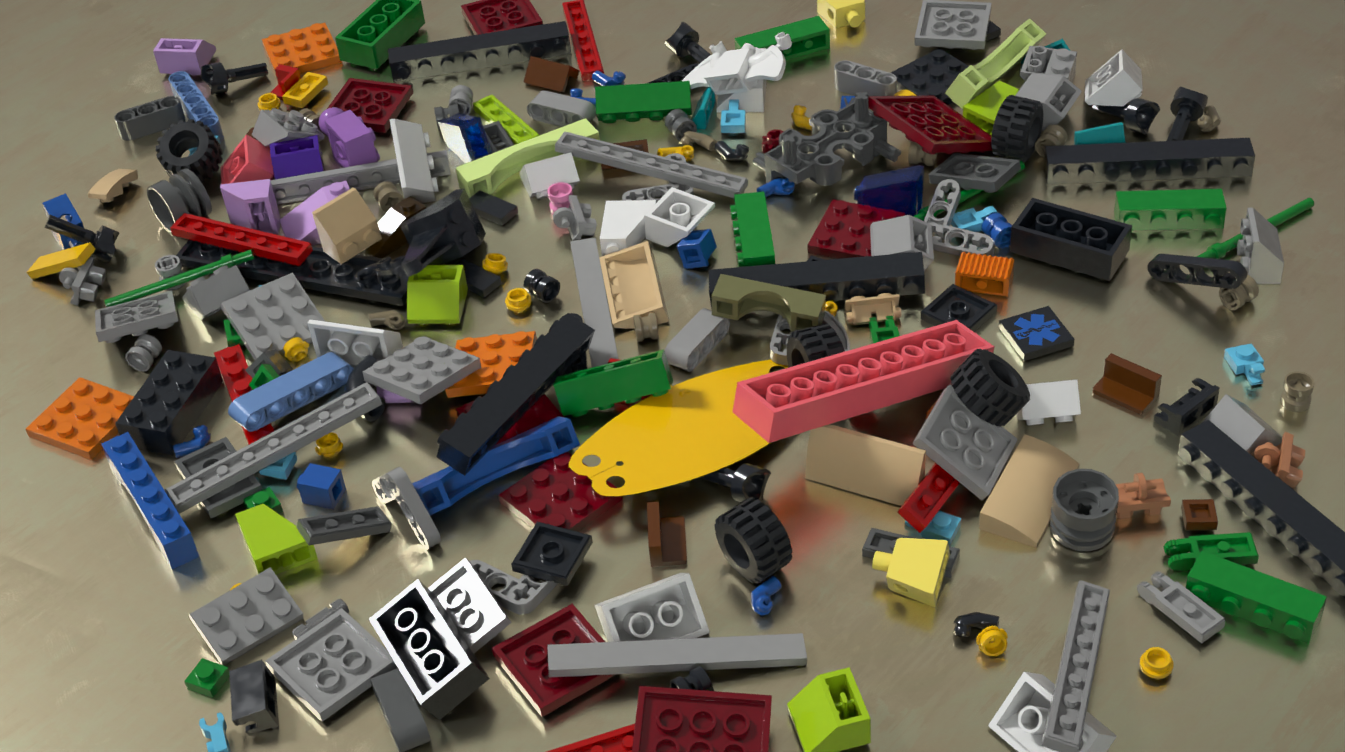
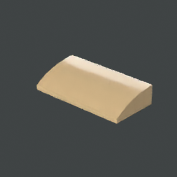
(633, 285)
(864, 463)
(1023, 494)

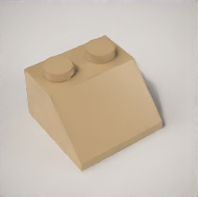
(346, 226)

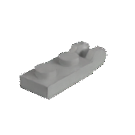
(1181, 606)

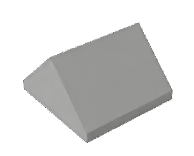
(1242, 424)

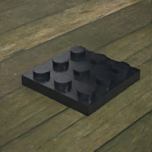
(930, 75)

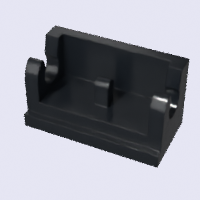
(1189, 408)
(254, 697)

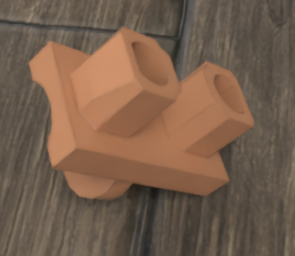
(1282, 459)
(1142, 495)

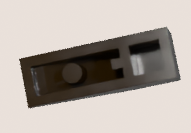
(390, 229)

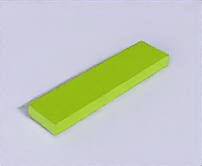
(494, 110)

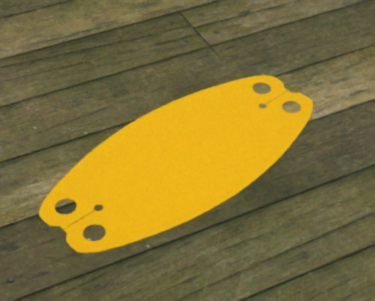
(674, 435)

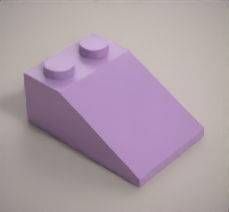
(300, 222)

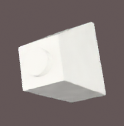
(623, 224)

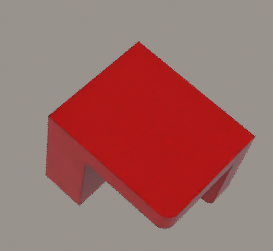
(286, 77)

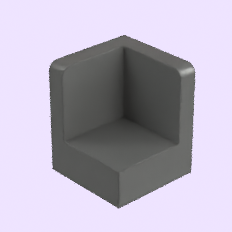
(273, 358)

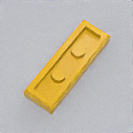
(59, 260)

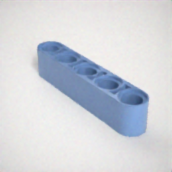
(194, 103)
(290, 391)

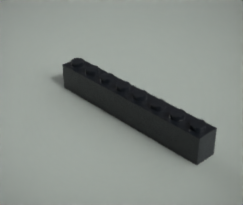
(479, 51)
(1149, 161)
(839, 277)
(514, 394)
(1267, 501)

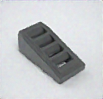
(496, 130)

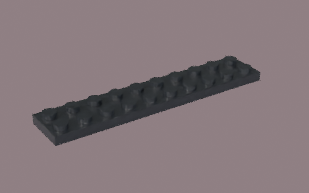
(316, 273)

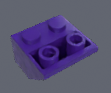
(296, 157)

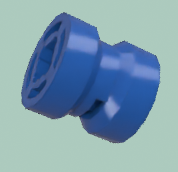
(998, 229)

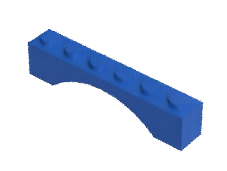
(527, 448)
(151, 499)

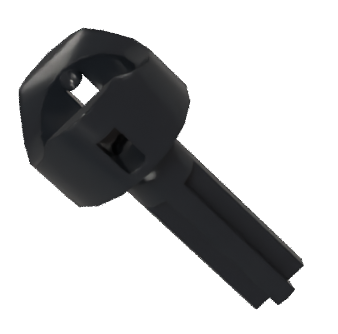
(685, 43)
(218, 77)
(1186, 107)
(1136, 115)
(101, 240)
(745, 483)

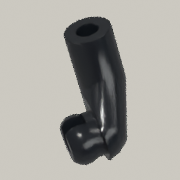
(728, 153)

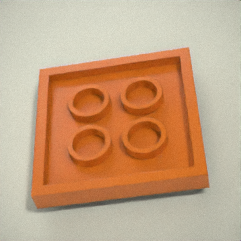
(303, 48)
(495, 356)
(81, 418)

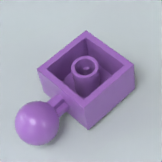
(348, 137)

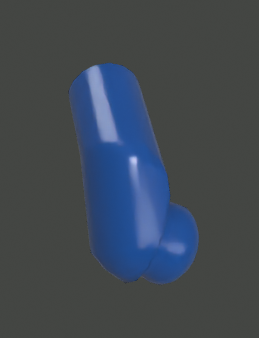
(603, 80)
(200, 439)
(761, 596)

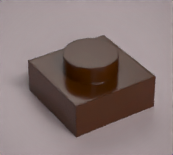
(1199, 514)

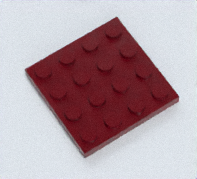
(930, 124)
(701, 721)

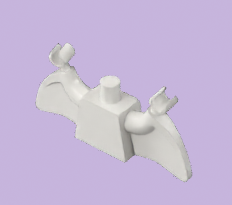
(738, 69)

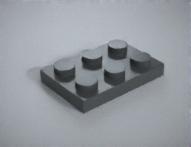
(976, 171)
(228, 497)

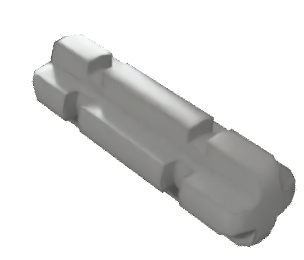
(319, 617)

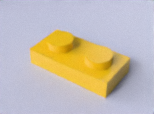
(305, 90)

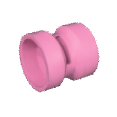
(558, 195)

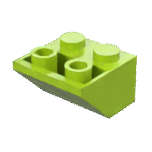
(436, 295)
(830, 713)

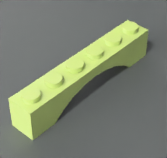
(984, 74)
(495, 168)

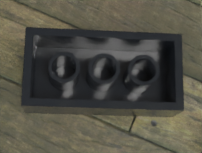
(1070, 238)
(170, 401)
(428, 649)

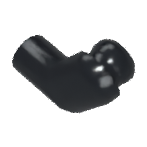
(975, 620)

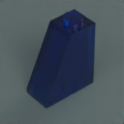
(465, 136)
(893, 190)

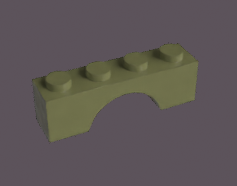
(738, 296)

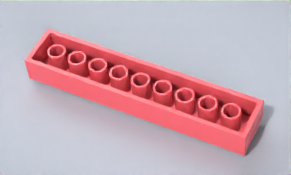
(854, 381)

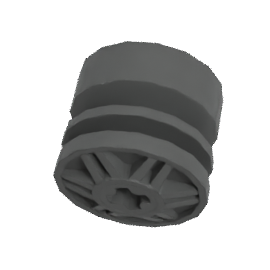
(180, 195)
(1084, 509)

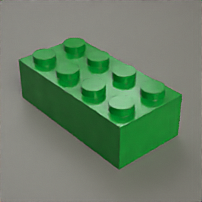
(377, 29)

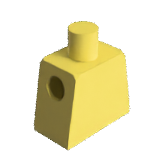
(842, 12)
(915, 568)

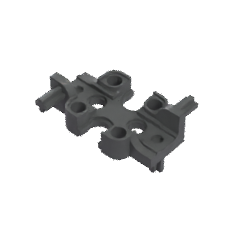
(864, 139)

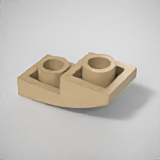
(112, 184)

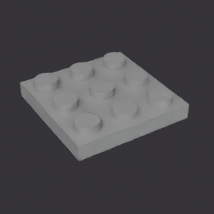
(953, 24)
(272, 315)
(136, 317)
(421, 369)
(965, 444)
(331, 664)

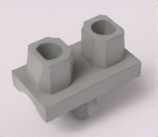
(575, 218)
(80, 280)

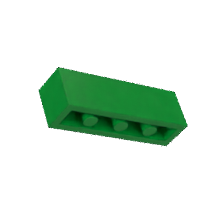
(806, 36)
(642, 101)
(1171, 209)
(752, 230)
(613, 383)
(1256, 596)

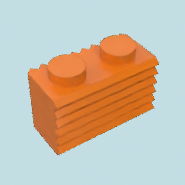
(985, 274)

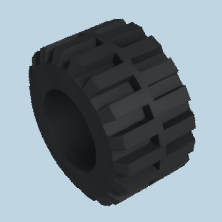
(1017, 128)
(184, 137)
(812, 344)
(990, 387)
(753, 540)

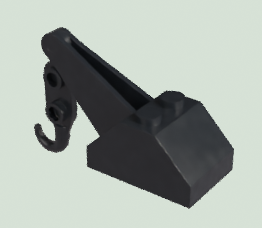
(435, 237)

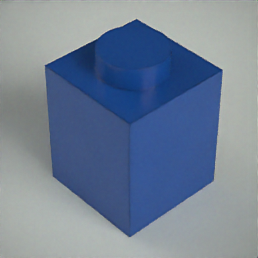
(321, 486)

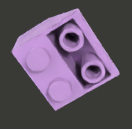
(183, 55)
(252, 205)

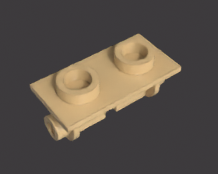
(859, 308)

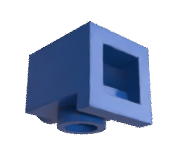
(697, 248)

